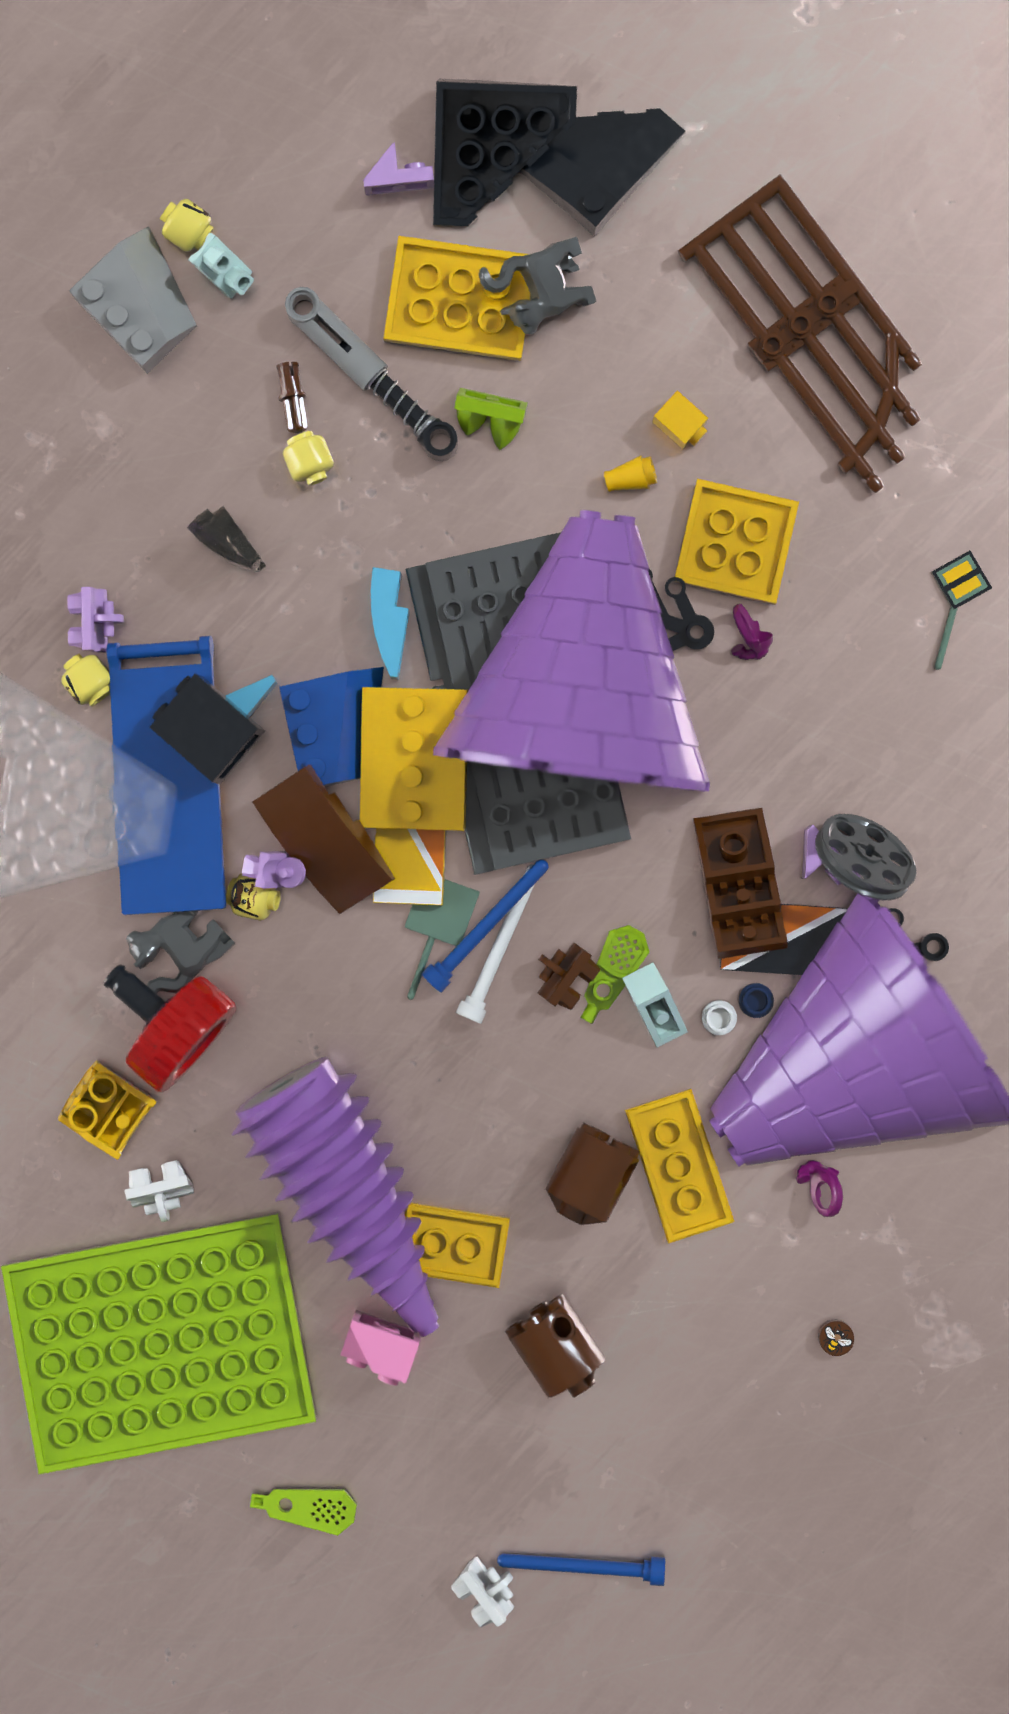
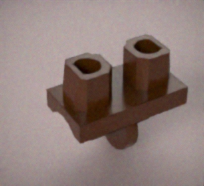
(562, 972)

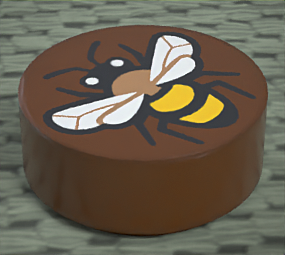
(836, 1337)

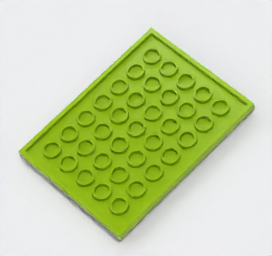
(158, 1343)

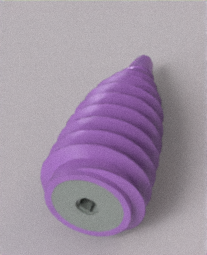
(340, 1182)

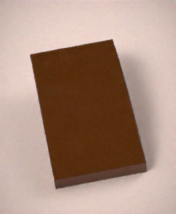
(322, 835)
(740, 883)

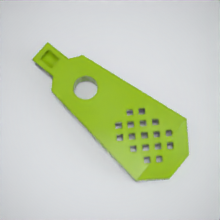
(612, 974)
(303, 1507)

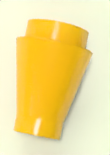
(632, 475)

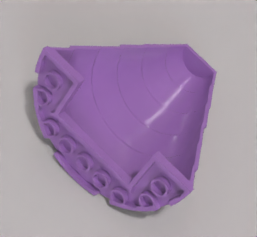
(584, 672)
(859, 1054)

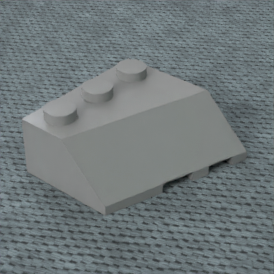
(136, 299)

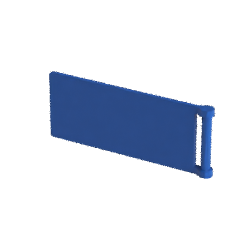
(193, 869)

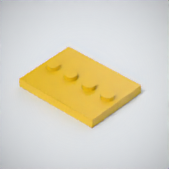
(443, 305)
(399, 774)

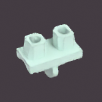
(222, 267)

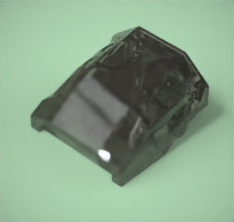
(225, 539)

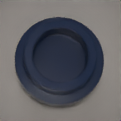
(756, 1000)

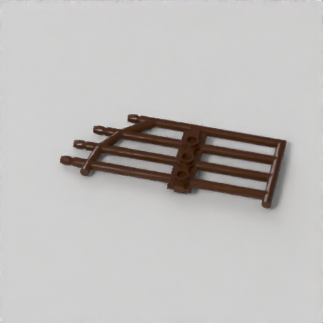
(803, 323)

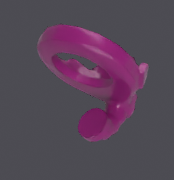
(749, 629)
(820, 1175)

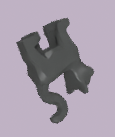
(545, 282)
(183, 946)

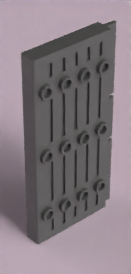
(510, 810)

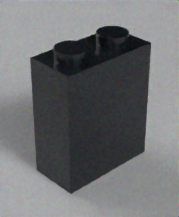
(206, 728)

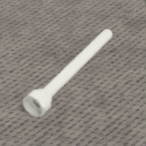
(473, 1005)

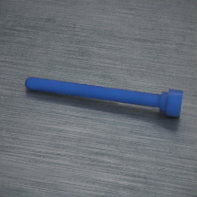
(440, 973)
(650, 1570)

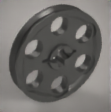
(865, 857)

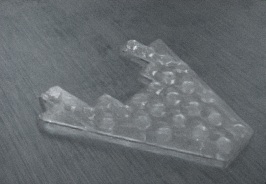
(71, 798)

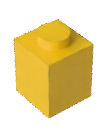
(681, 421)

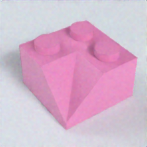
(382, 1345)

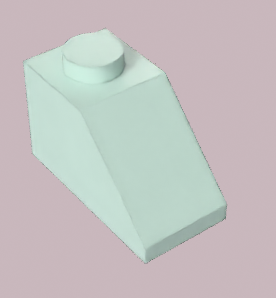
(655, 1004)

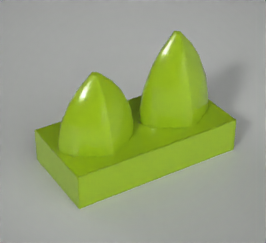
(504, 412)

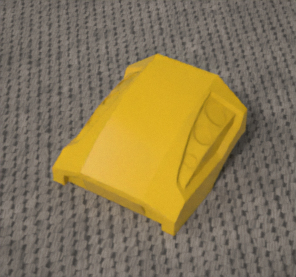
(105, 1109)

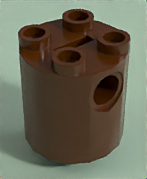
(591, 1176)
(557, 1348)

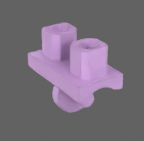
(97, 619)
(274, 870)

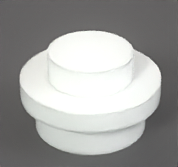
(719, 1017)

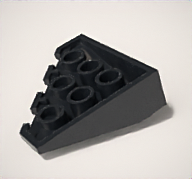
(488, 136)
(602, 162)

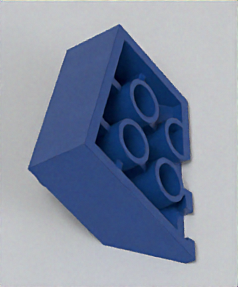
(327, 722)

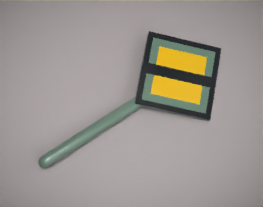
(960, 582)

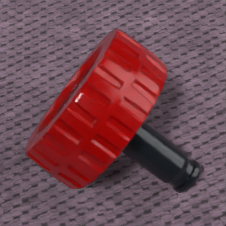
(174, 1030)

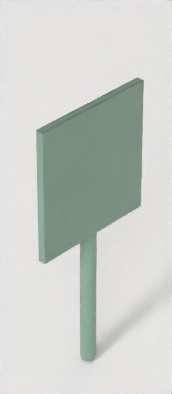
(441, 922)

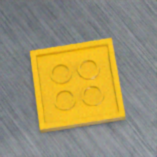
(736, 541)

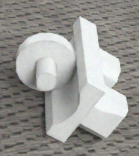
(156, 1194)
(489, 1591)

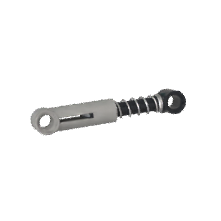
(367, 370)

